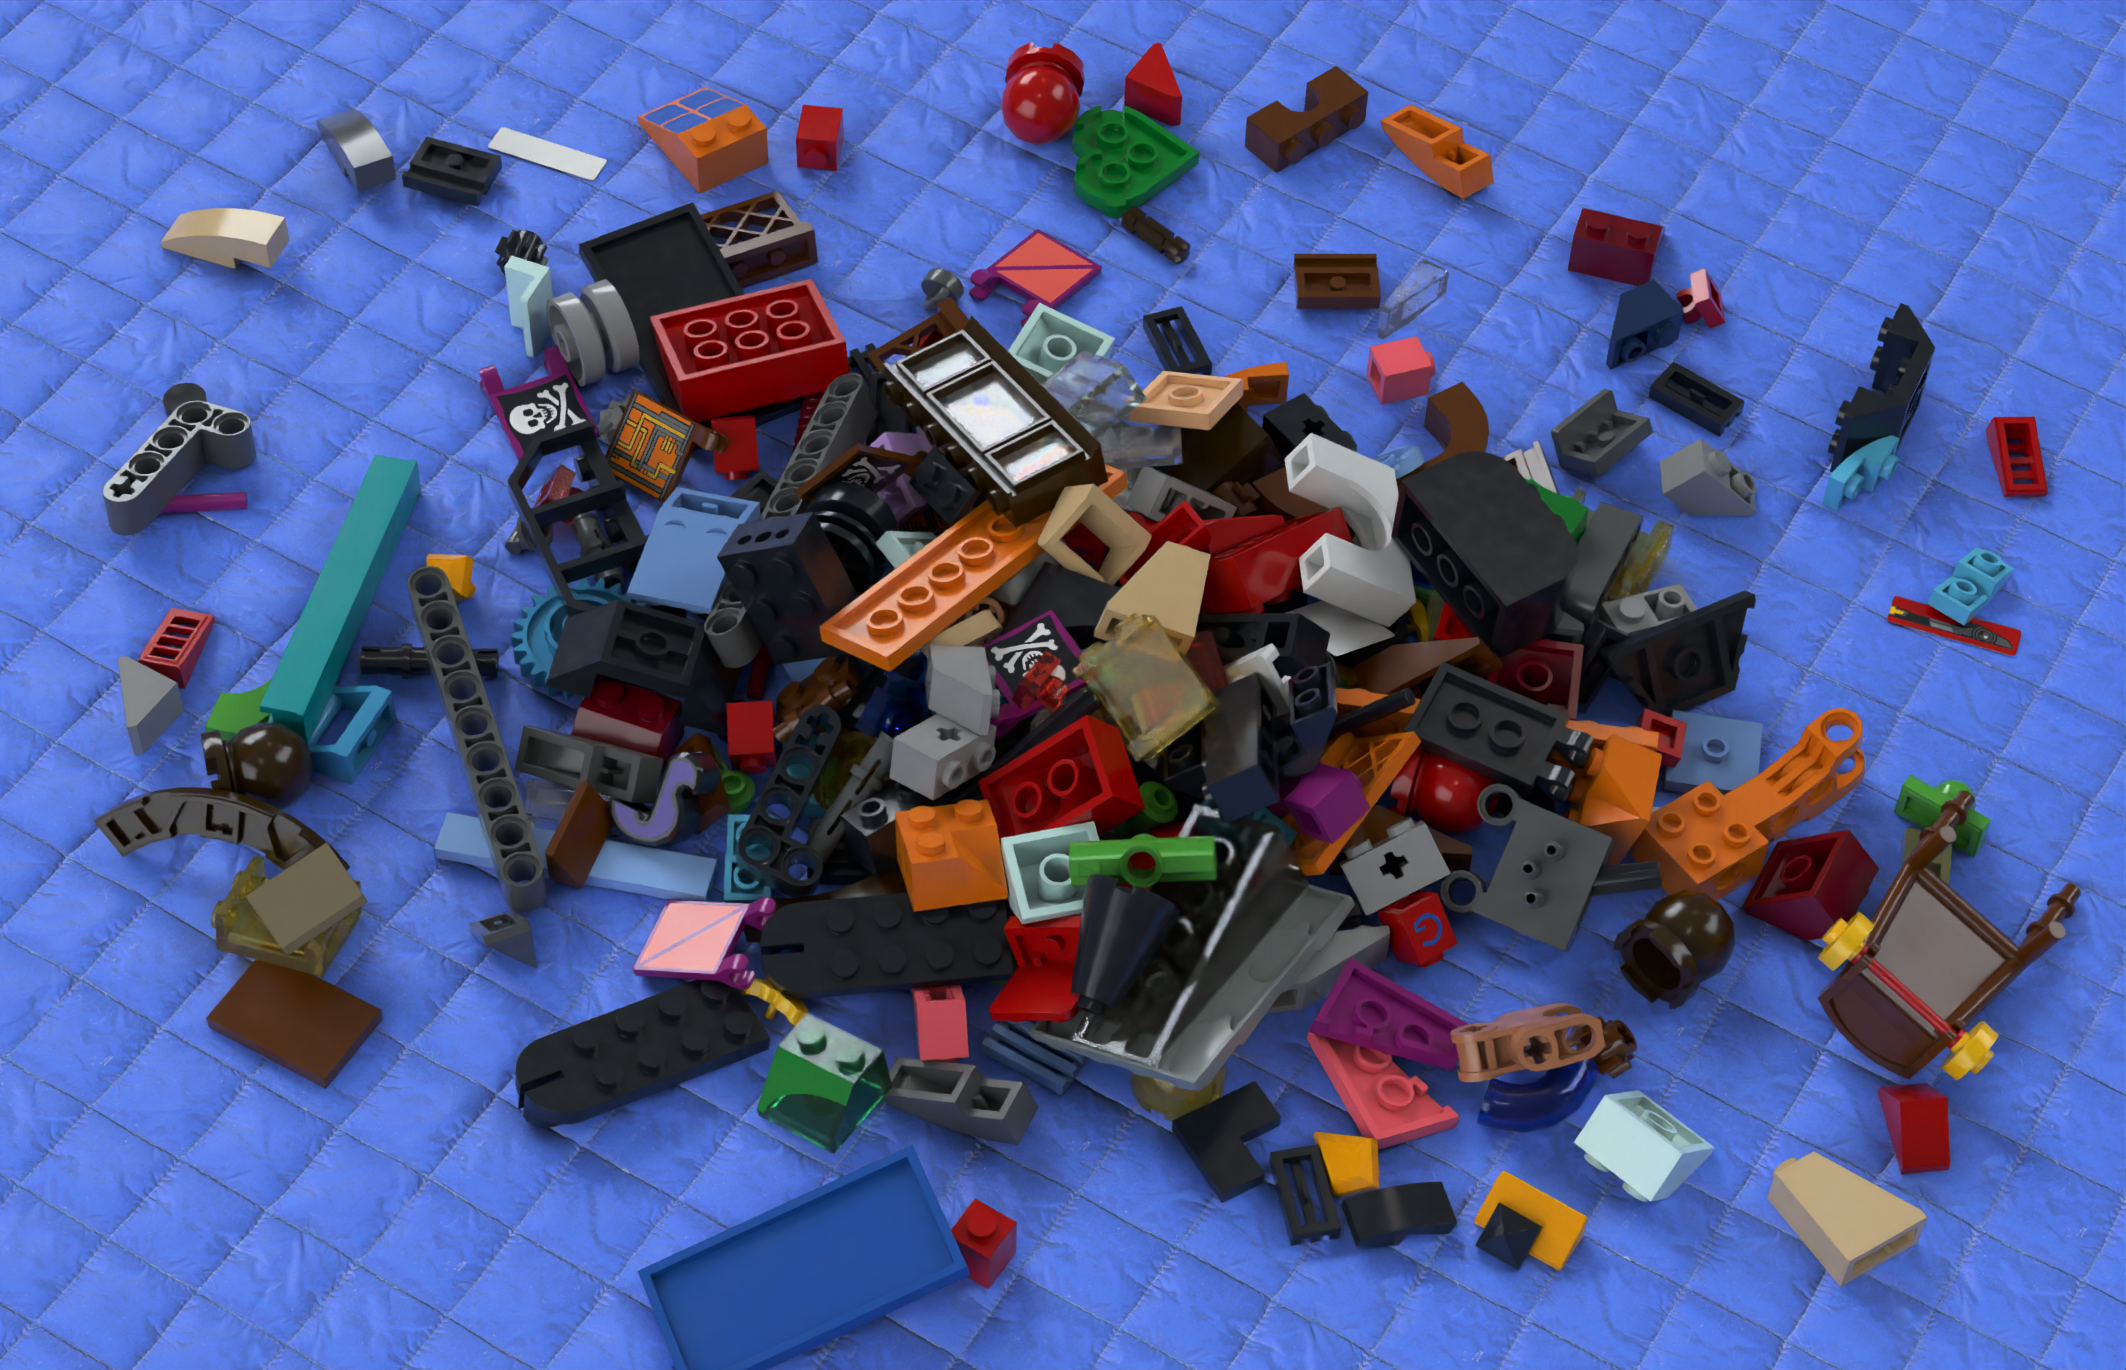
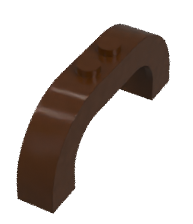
(1451, 418)

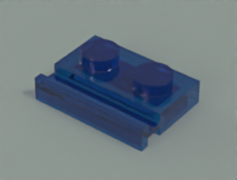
(894, 706)

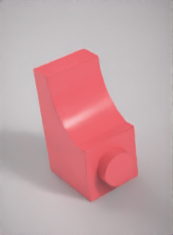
(941, 1023)

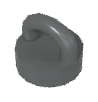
(940, 286)

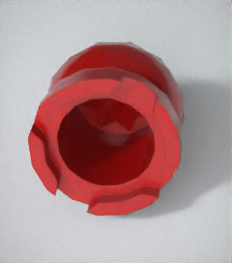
(1042, 93)
(1441, 793)

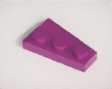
(1386, 1018)

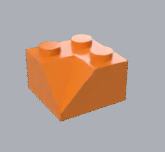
(1616, 792)
(950, 855)

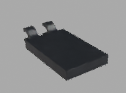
(1498, 733)

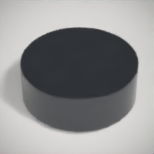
(181, 394)

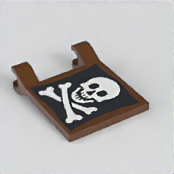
(864, 466)

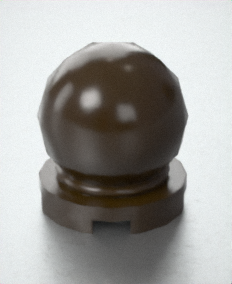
(260, 763)
(1676, 947)

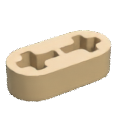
(971, 632)

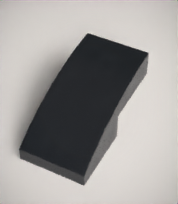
(1393, 1212)

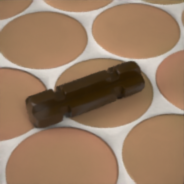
(1155, 234)

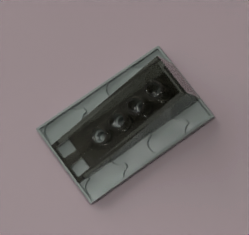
(1219, 964)

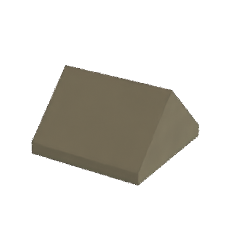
(306, 899)

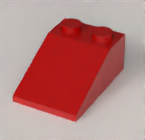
(1066, 782)

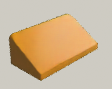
(1561, 1224)

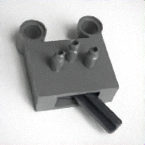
(1547, 873)

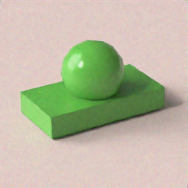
(1923, 805)

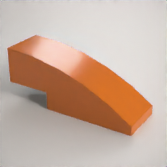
(1439, 150)

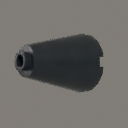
(1116, 941)

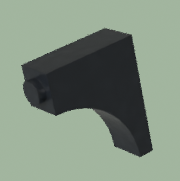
(1073, 599)

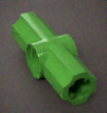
(1174, 858)

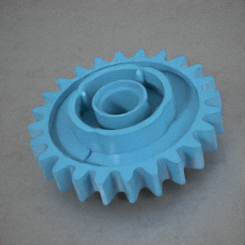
(542, 625)

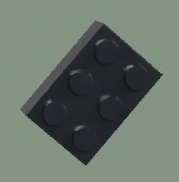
(788, 583)

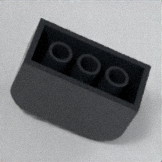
(1488, 548)

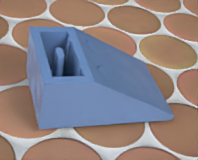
(682, 550)

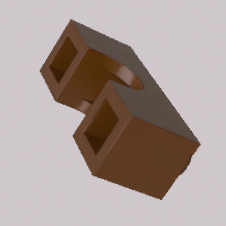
(1285, 136)

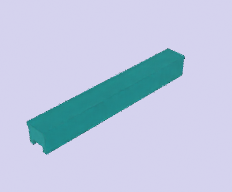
(342, 595)

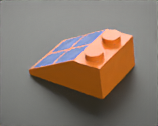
(708, 137)

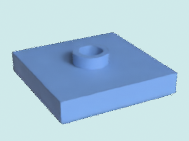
(1716, 751)

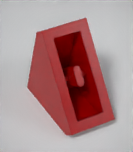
(1153, 88)
(1917, 1126)

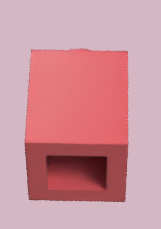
(1400, 370)

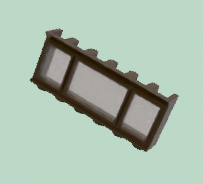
(995, 422)

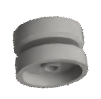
(593, 332)

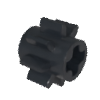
(523, 245)

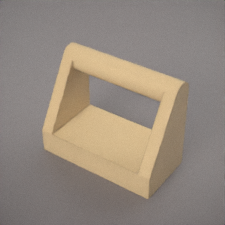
(1105, 520)

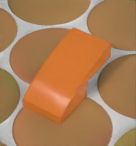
(1263, 384)

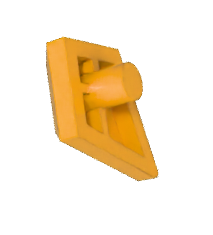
(459, 573)
(1349, 1162)

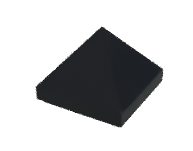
(1509, 1236)

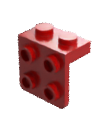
(1044, 972)

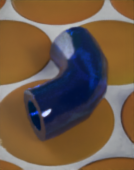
(1538, 1103)

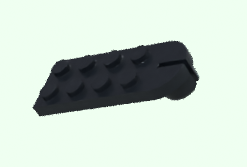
(883, 946)
(635, 1052)

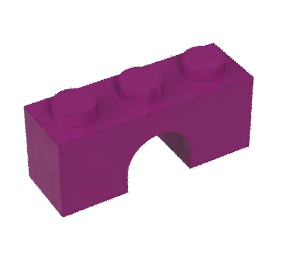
(1322, 802)

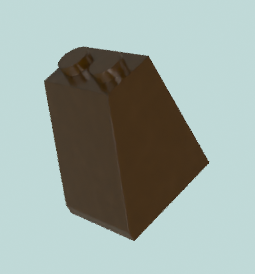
(1230, 451)

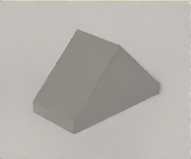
(149, 703)

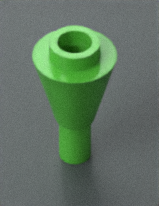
(1159, 809)

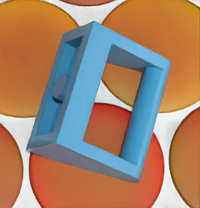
(361, 737)

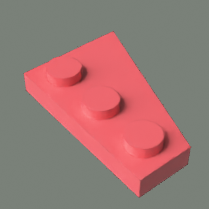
(1380, 1094)

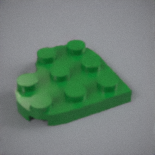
(1125, 159)

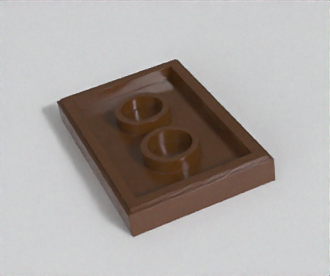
(295, 1020)

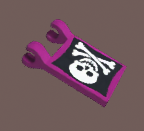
(536, 405)
(1017, 653)

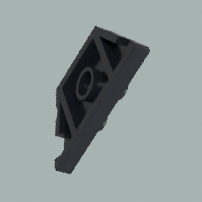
(1685, 657)

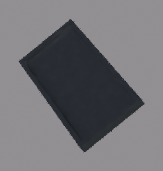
(665, 268)

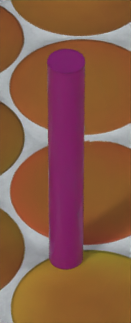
(207, 502)

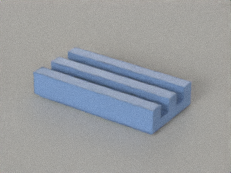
(1017, 1035)

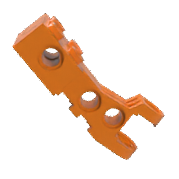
(1721, 840)

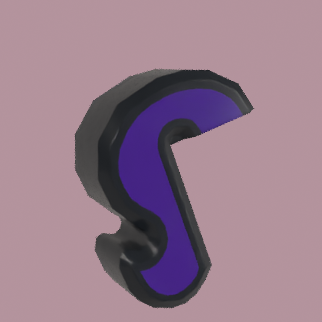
(676, 804)

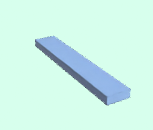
(617, 866)

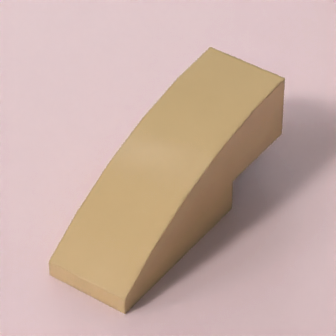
(228, 236)

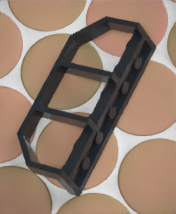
(603, 496)

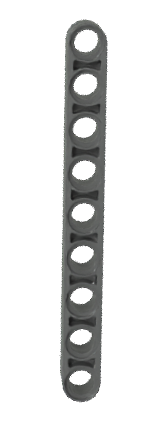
(837, 424)
(459, 679)

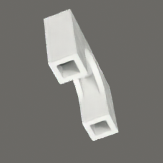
(1365, 579)

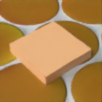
(1187, 400)

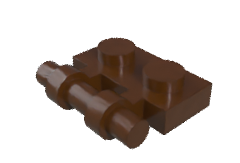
(829, 685)

